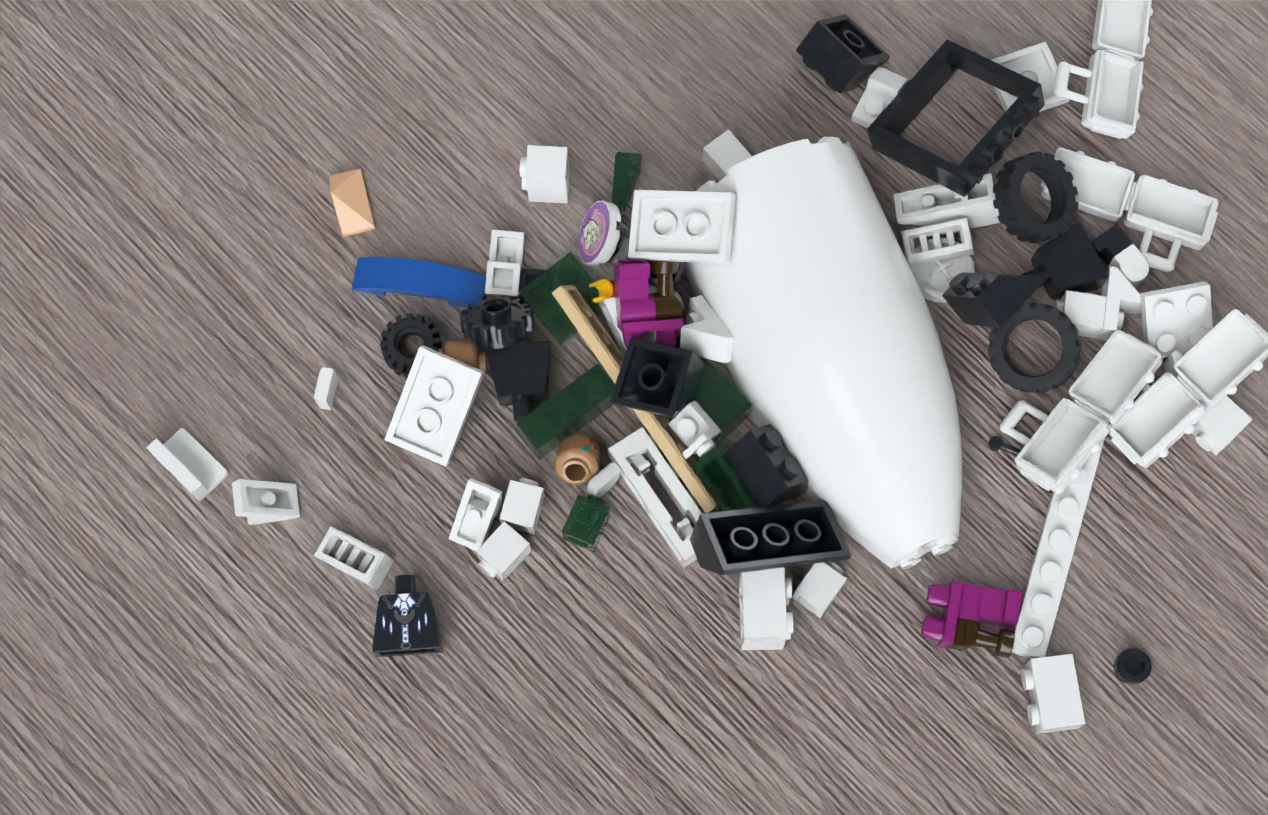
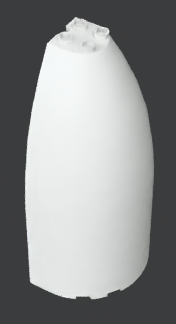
(839, 347)

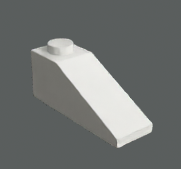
(940, 204)
(1220, 422)

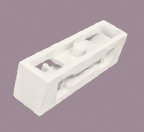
(633, 451)

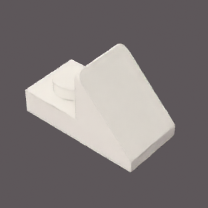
(879, 92)
(1120, 298)
(706, 332)
(265, 501)
(476, 514)

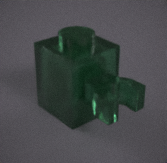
(586, 522)

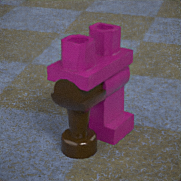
(645, 311)
(964, 609)

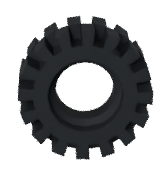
(401, 329)

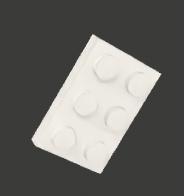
(682, 226)
(434, 405)

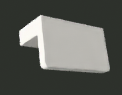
(189, 463)

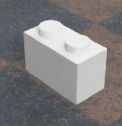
(545, 174)
(1053, 693)

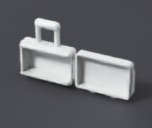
(1113, 69)
(1150, 204)
(1205, 372)
(1075, 427)

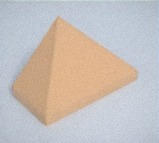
(351, 202)

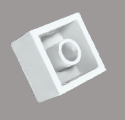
(763, 609)

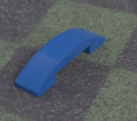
(419, 279)

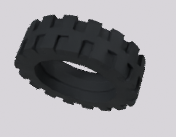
(1060, 190)
(1055, 377)

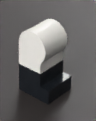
(1119, 252)

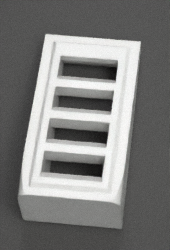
(953, 251)
(371, 570)

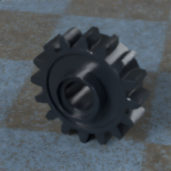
(497, 322)

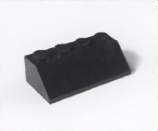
(768, 538)

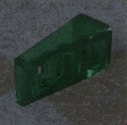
(626, 172)

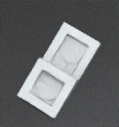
(505, 263)

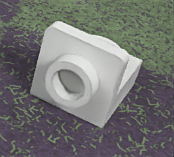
(695, 430)

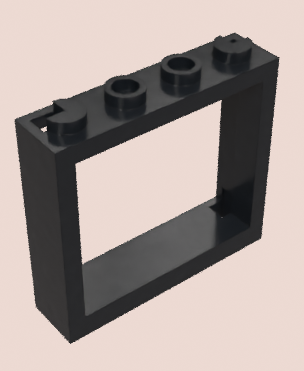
(923, 87)

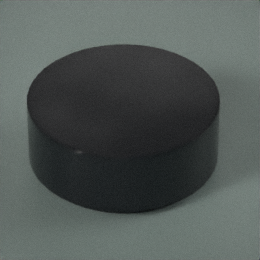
(1132, 666)

